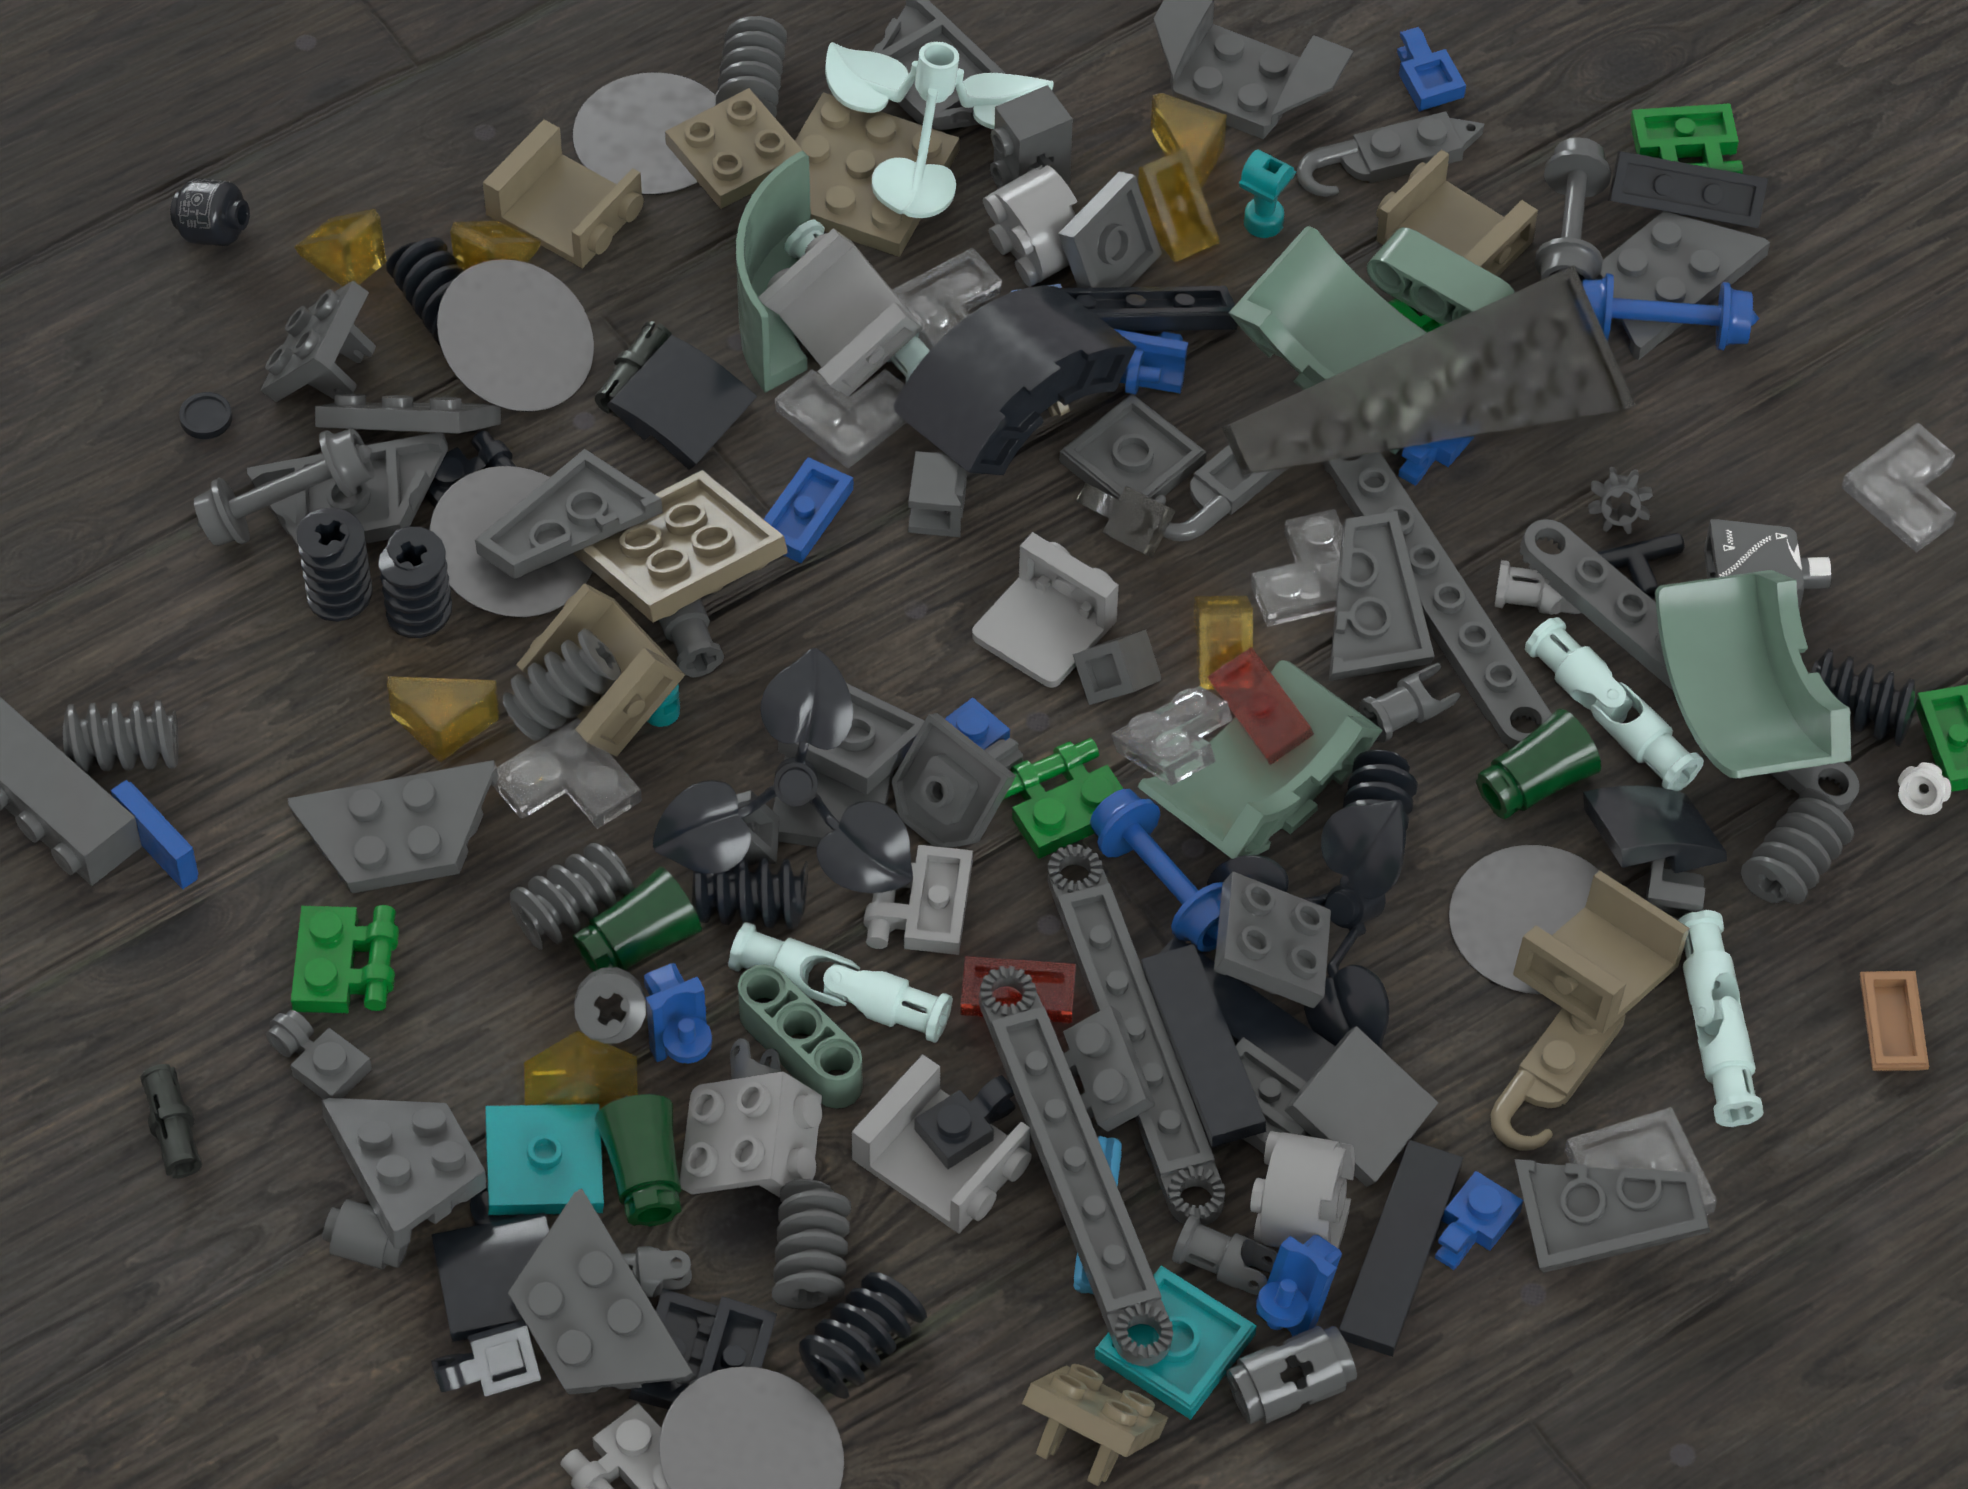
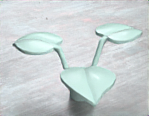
(870, 79)

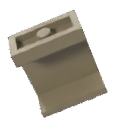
(560, 199)
(1456, 219)
(645, 669)
(1603, 954)

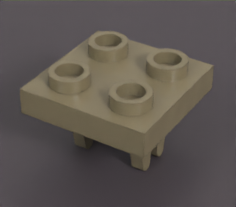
(731, 147)
(1079, 1401)

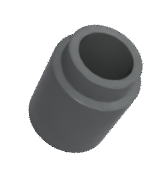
(359, 1236)

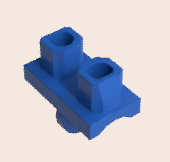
(1155, 362)
(676, 1016)
(1298, 1284)

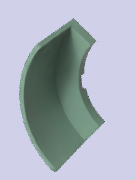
(767, 221)
(1319, 313)
(1742, 678)
(1244, 798)

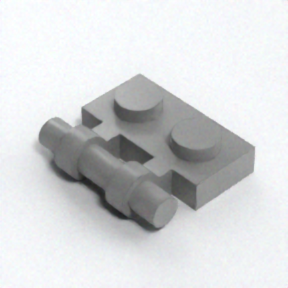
(935, 907)
(627, 1450)

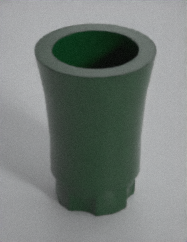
(1539, 765)
(639, 924)
(642, 1156)

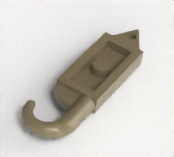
(1550, 1074)

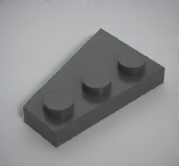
(401, 414)
(565, 514)
(1377, 602)
(1606, 1212)

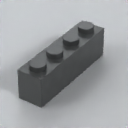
(61, 802)

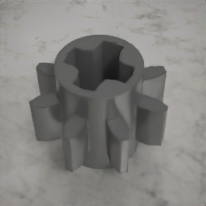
(1625, 513)

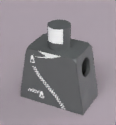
(1753, 547)

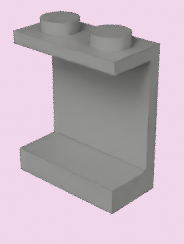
(841, 311)
(900, 1157)

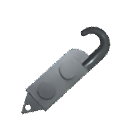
(1390, 150)
(1216, 491)

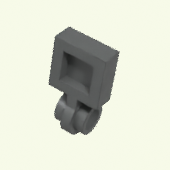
(325, 1066)

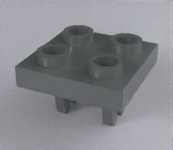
(314, 343)
(1272, 940)

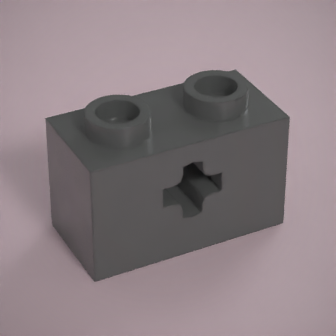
(1031, 134)

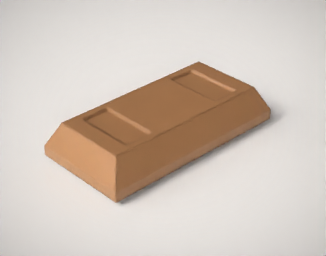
(1894, 1021)

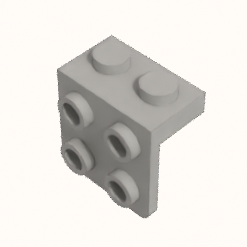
(1048, 612)
(750, 1134)

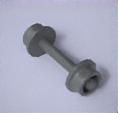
(1577, 172)
(224, 514)

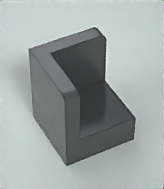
(1117, 667)
(1674, 892)

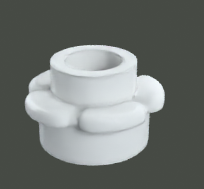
(1920, 802)

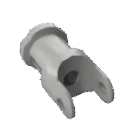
(1530, 589)

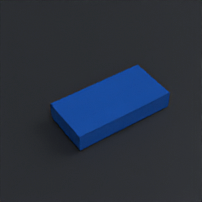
(159, 836)

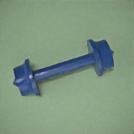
(1731, 317)
(1125, 825)

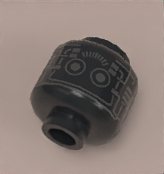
(209, 212)

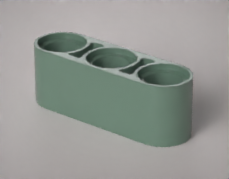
(1433, 277)
(792, 1014)

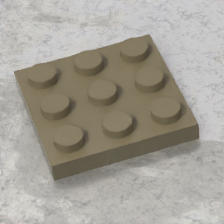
(843, 154)
(687, 550)

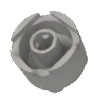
(1028, 220)
(1302, 1189)

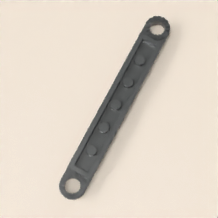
(1446, 600)
(1632, 622)
(1117, 979)
(1076, 1166)

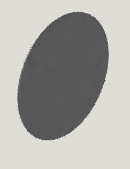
(627, 124)
(515, 335)
(470, 510)
(1510, 895)
(749, 1434)

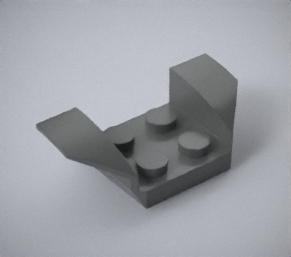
(1239, 74)

